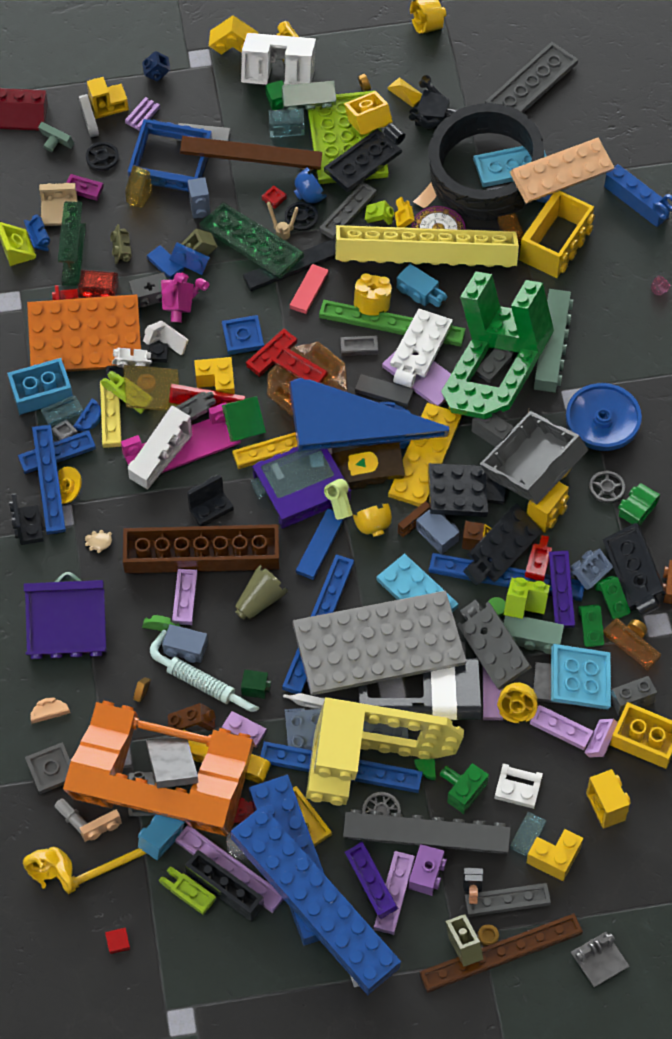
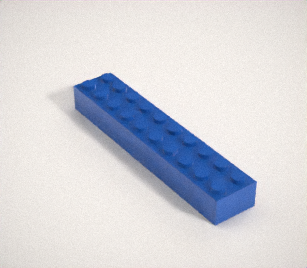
(315, 900)

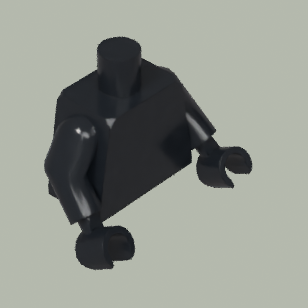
(432, 106)

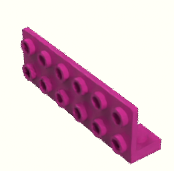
(206, 439)

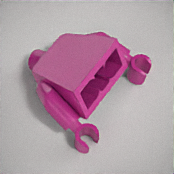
(178, 295)

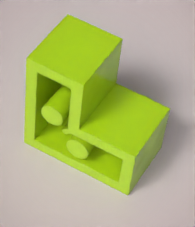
(526, 596)

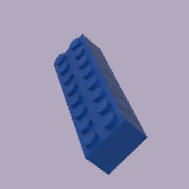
(281, 802)

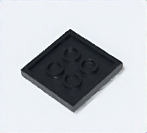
(457, 490)

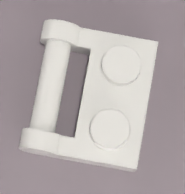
(517, 792)

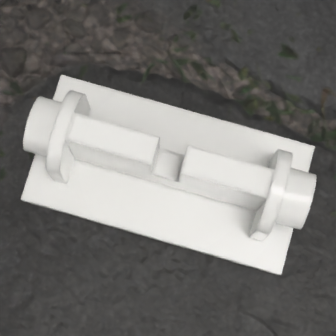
(123, 357)

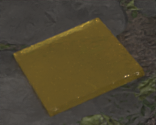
(149, 387)

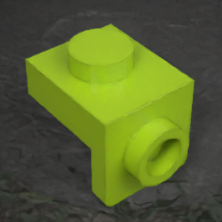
(379, 211)

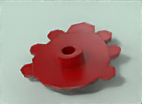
(243, 811)

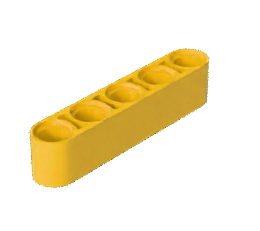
(256, 770)

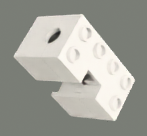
(263, 50)

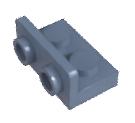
(591, 568)

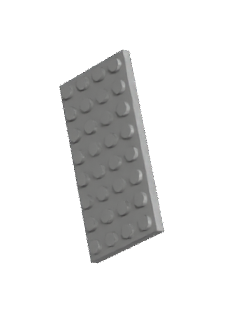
(378, 642)

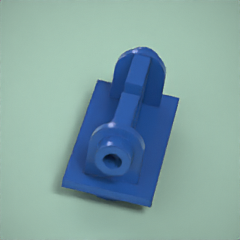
(37, 234)

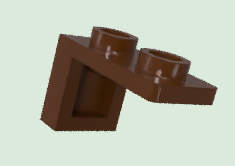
(191, 716)

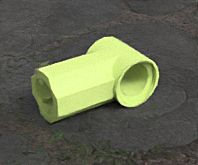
(337, 493)

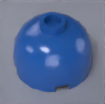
(308, 187)

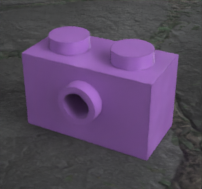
(426, 870)

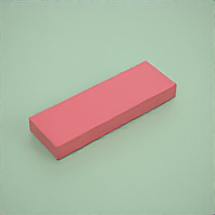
(309, 289)

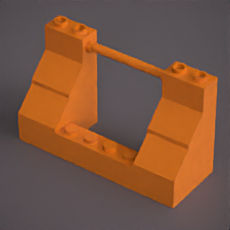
(99, 761)

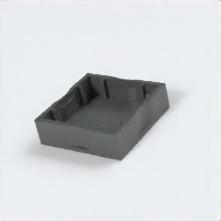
(534, 457)

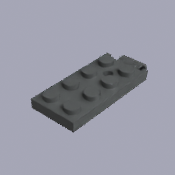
(496, 648)

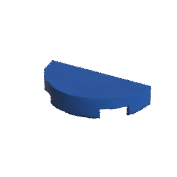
(90, 417)

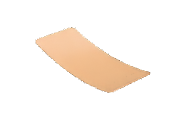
(426, 197)

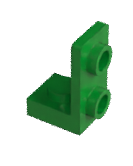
(613, 596)
(591, 625)

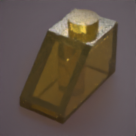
(138, 187)

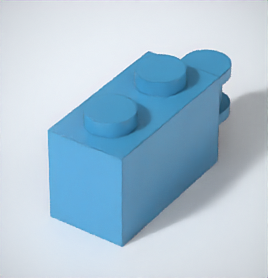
(420, 286)
(159, 835)

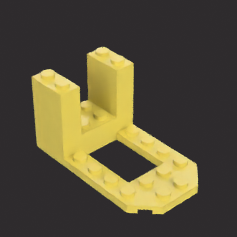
(341, 736)

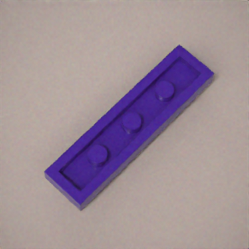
(561, 588)
(371, 880)

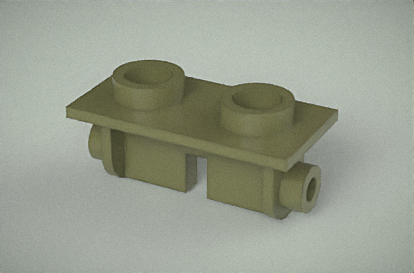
(120, 239)

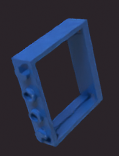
(171, 130)

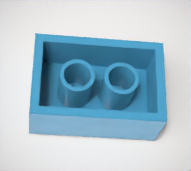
(39, 385)

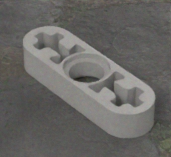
(88, 115)

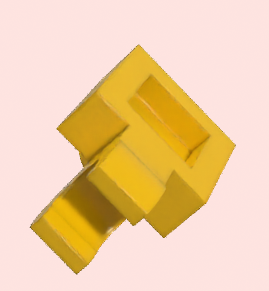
(404, 215)

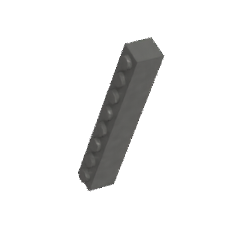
(432, 833)

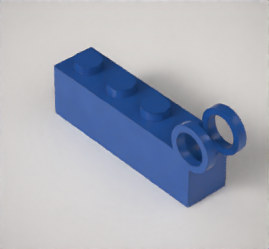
(638, 195)

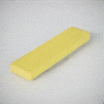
(110, 419)

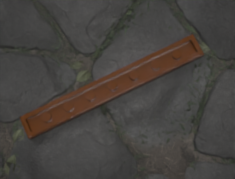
(251, 152)
(502, 952)

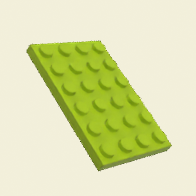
(335, 135)

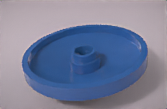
(604, 416)

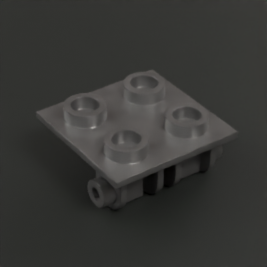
(600, 959)

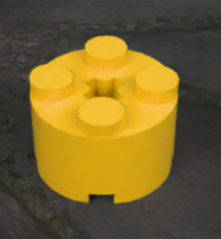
(427, 15)
(372, 294)

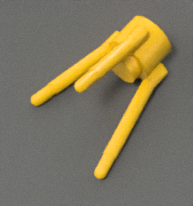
(286, 30)

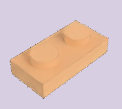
(100, 825)

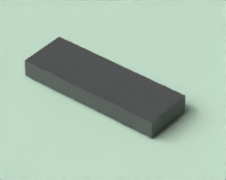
(384, 390)

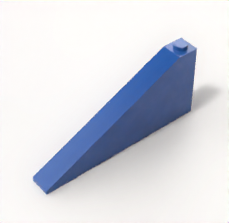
(337, 419)

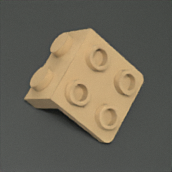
(53, 201)

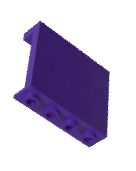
(65, 618)

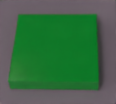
(243, 418)

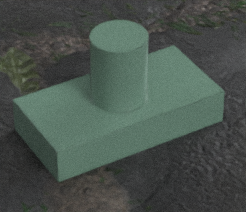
(54, 137)

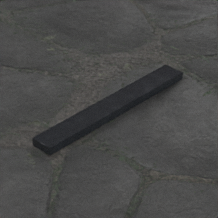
(313, 255)

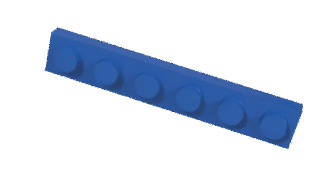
(48, 479)

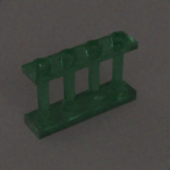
(71, 243)

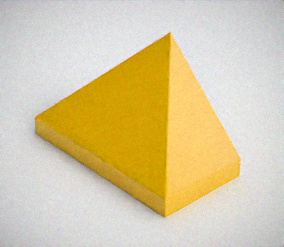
(405, 92)

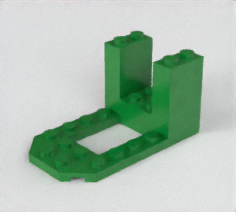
(518, 329)

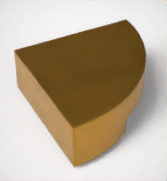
(141, 689)

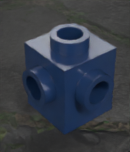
(156, 66)

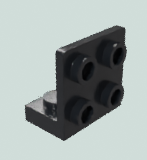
(208, 501)
(26, 522)

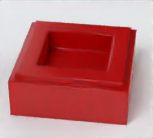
(274, 196)
(117, 940)

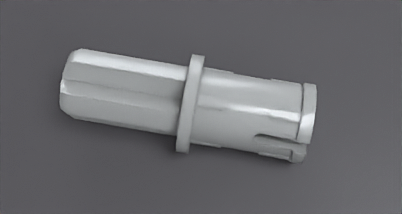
(70, 814)

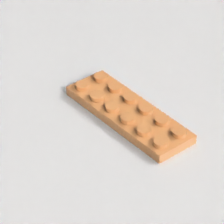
(562, 170)

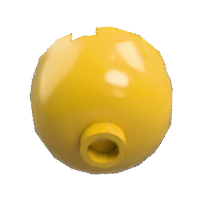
(373, 520)
(517, 702)

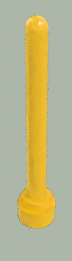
(106, 867)

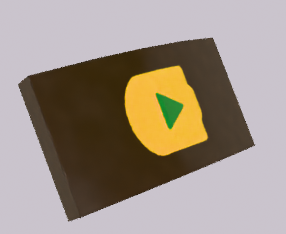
(370, 464)

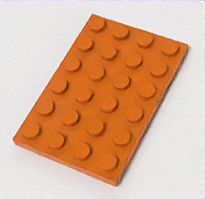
(83, 330)

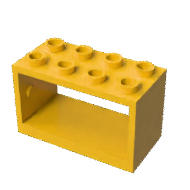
(566, 207)

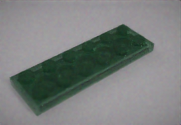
(252, 240)

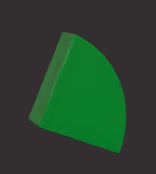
(427, 766)

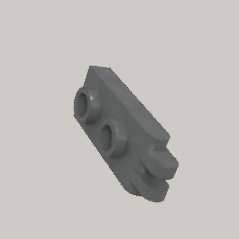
(197, 405)

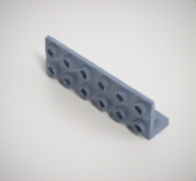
(302, 725)

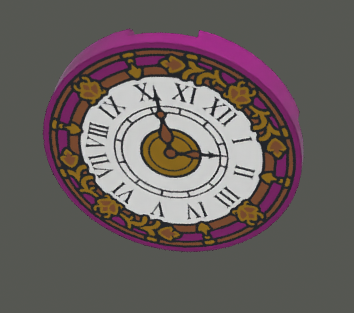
(438, 218)

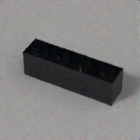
(224, 885)

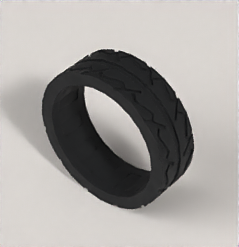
(469, 122)

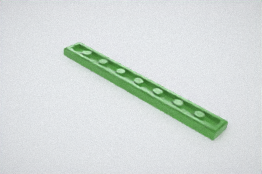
(384, 321)

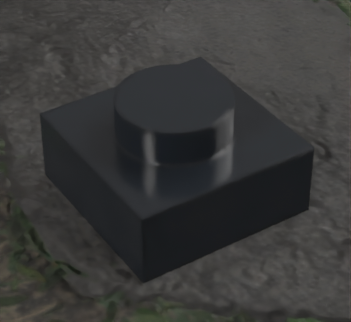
(159, 352)

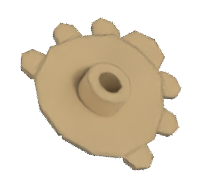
(98, 541)

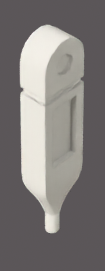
(306, 700)

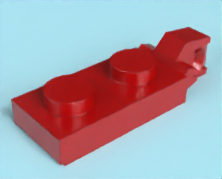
(538, 560)

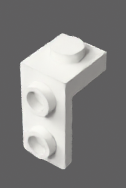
(165, 334)

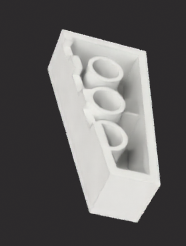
(161, 447)

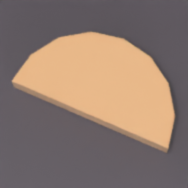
(48, 709)

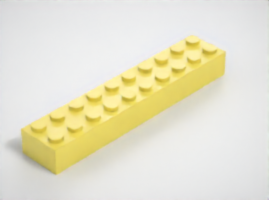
(426, 246)

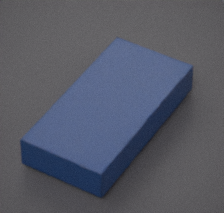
(160, 258)

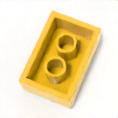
(644, 735)

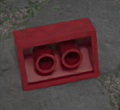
(22, 108)

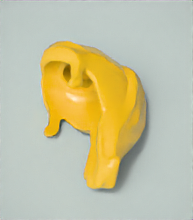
(49, 864)

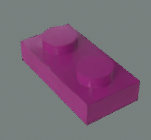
(86, 187)

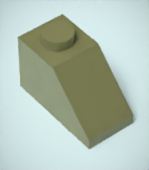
(201, 242)

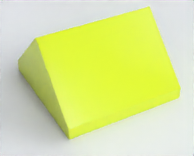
(16, 244)

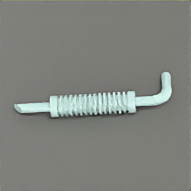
(197, 677)

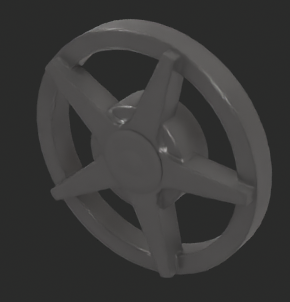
(607, 487)

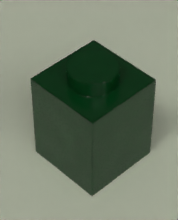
(255, 684)

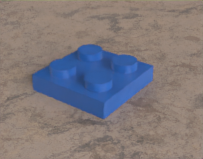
(242, 335)

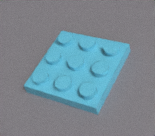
(580, 676)

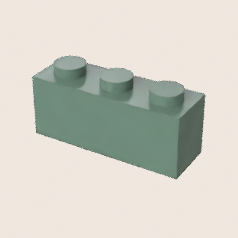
(309, 95)
(534, 633)

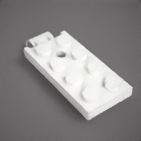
(424, 338)

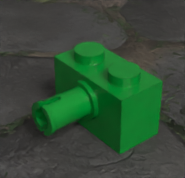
(466, 786)

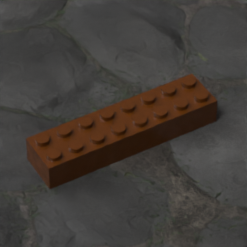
(201, 548)

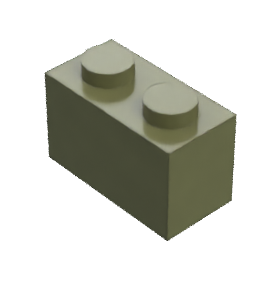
(464, 940)

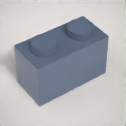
(199, 197)
(437, 531)
(185, 643)

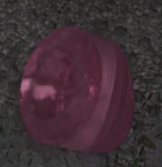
(661, 283)

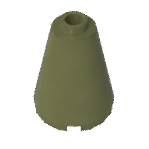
(259, 594)

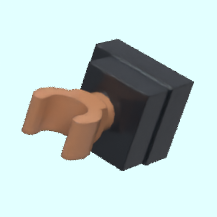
(473, 883)

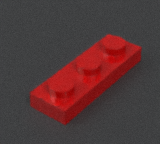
(262, 359)
(298, 365)

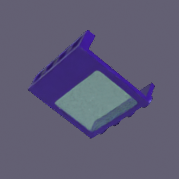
(297, 483)

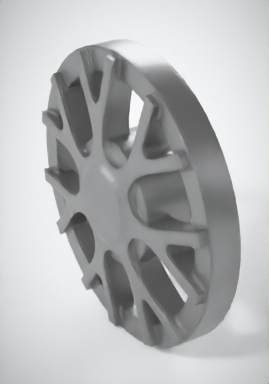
(382, 806)

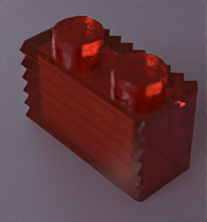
(98, 283)

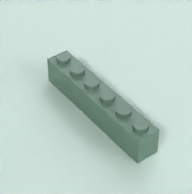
(550, 360)

